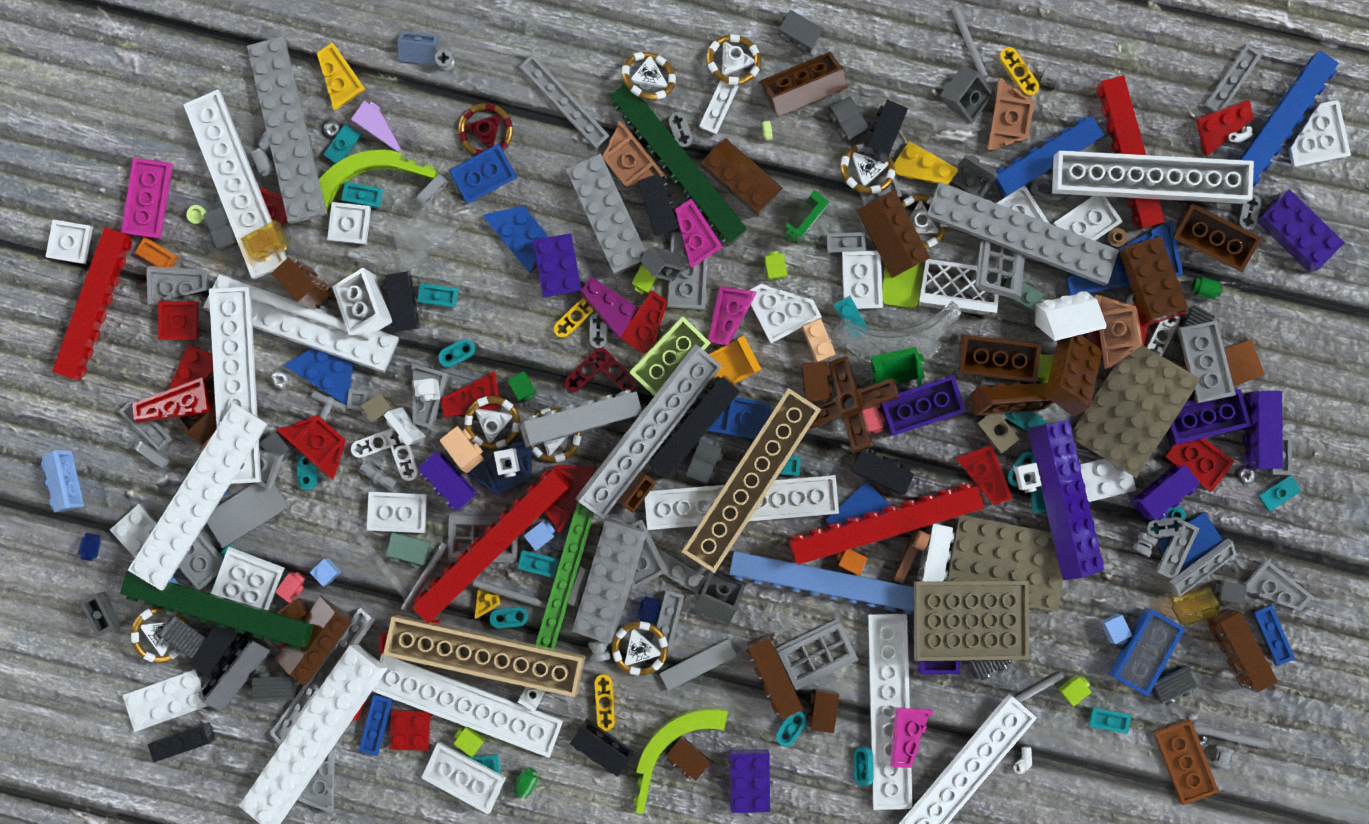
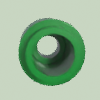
(1206, 287)
(526, 782)

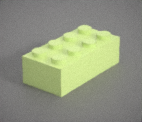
(667, 354)

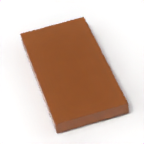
(1242, 363)
(1185, 761)

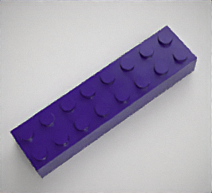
(1066, 500)

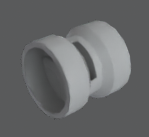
(1146, 540)
(599, 651)

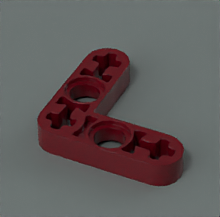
(604, 366)

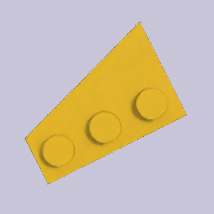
(339, 77)
(922, 165)

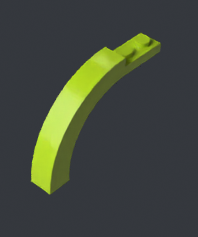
(365, 161)
(681, 724)

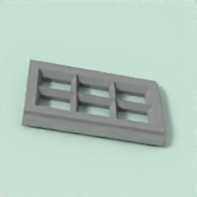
(983, 269)
(464, 520)
(824, 670)

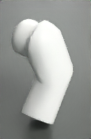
(1245, 135)
(1024, 762)

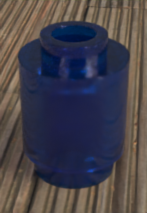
(89, 546)
(648, 610)

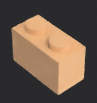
(818, 341)
(462, 449)

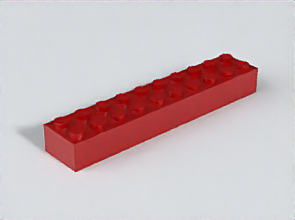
(885, 524)
(489, 547)

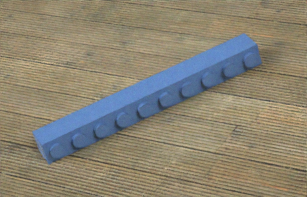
(822, 580)

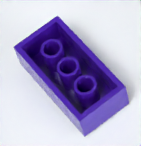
(1299, 231)
(923, 406)
(1209, 419)
(1265, 437)

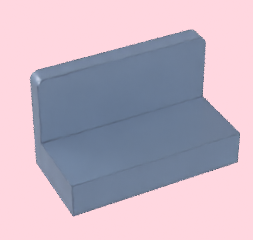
(417, 47)

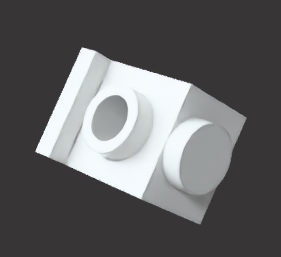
(427, 389)
(501, 458)
(1034, 478)
(529, 702)

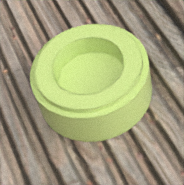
(767, 131)
(195, 214)

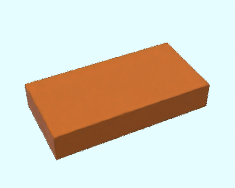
(155, 254)

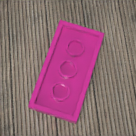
(147, 198)

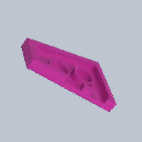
(697, 235)
(728, 313)
(907, 731)

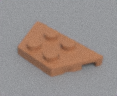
(1010, 117)
(629, 158)
(1121, 332)

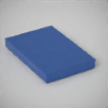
(483, 173)
(860, 502)
(1204, 542)

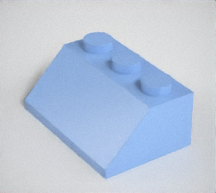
(62, 481)

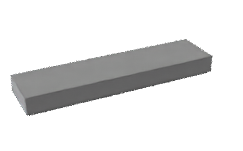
(1233, 79)
(1203, 568)
(698, 664)

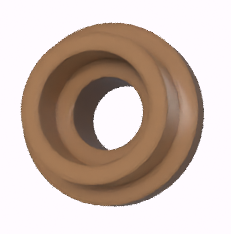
(1111, 237)

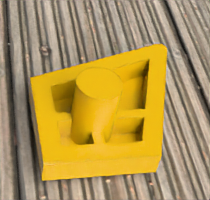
(485, 602)

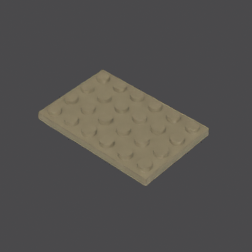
(1134, 409)
(1007, 553)
(971, 620)

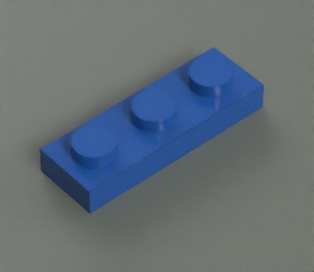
(1273, 635)
(375, 724)

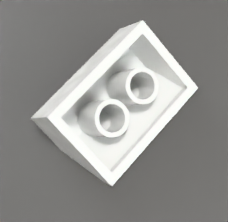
(362, 303)
(1069, 316)
(936, 553)

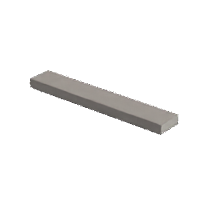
(564, 101)

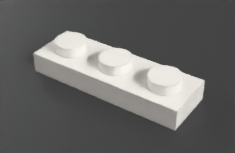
(718, 107)

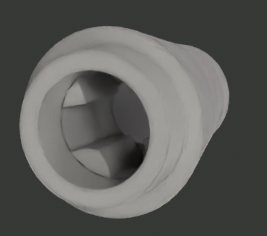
(263, 163)

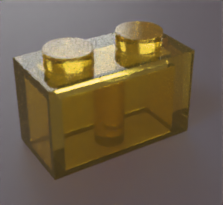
(266, 241)
(1195, 606)

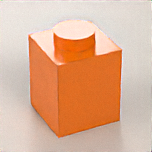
(851, 561)

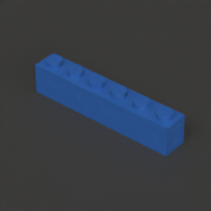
(1041, 160)

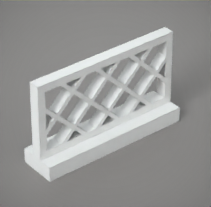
(965, 305)

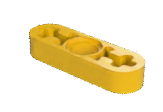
(1027, 73)
(568, 315)
(611, 716)

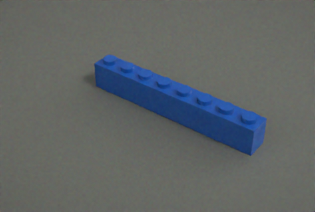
(1289, 112)

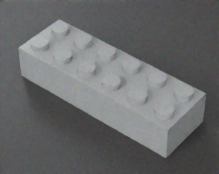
(607, 214)
(580, 419)
(609, 580)

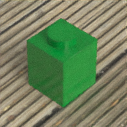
(522, 387)

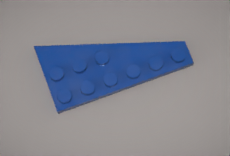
(1118, 276)

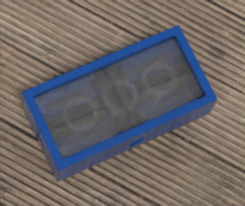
(1146, 651)

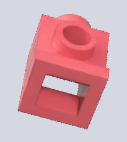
(874, 419)
(291, 586)

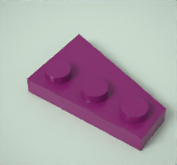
(609, 305)

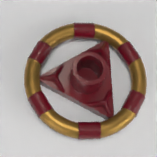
(485, 129)

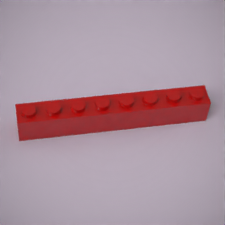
(1127, 140)
(92, 304)

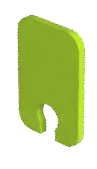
(904, 288)

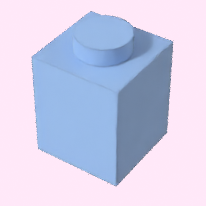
(540, 535)
(325, 572)
(1116, 629)

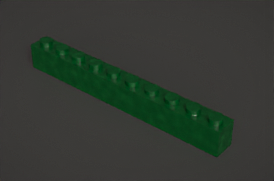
(679, 164)
(220, 610)

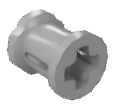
(439, 57)
(1051, 77)
(1223, 757)

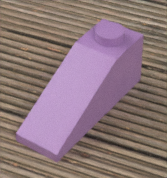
(373, 122)

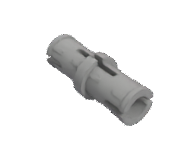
(378, 476)

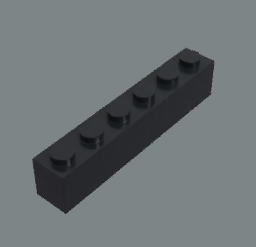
(695, 426)

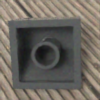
(967, 94)
(720, 596)

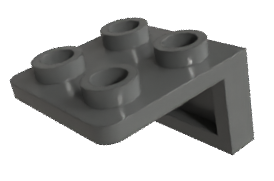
(974, 176)

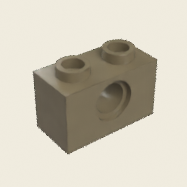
(376, 408)
(1005, 440)

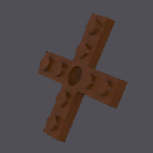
(863, 400)

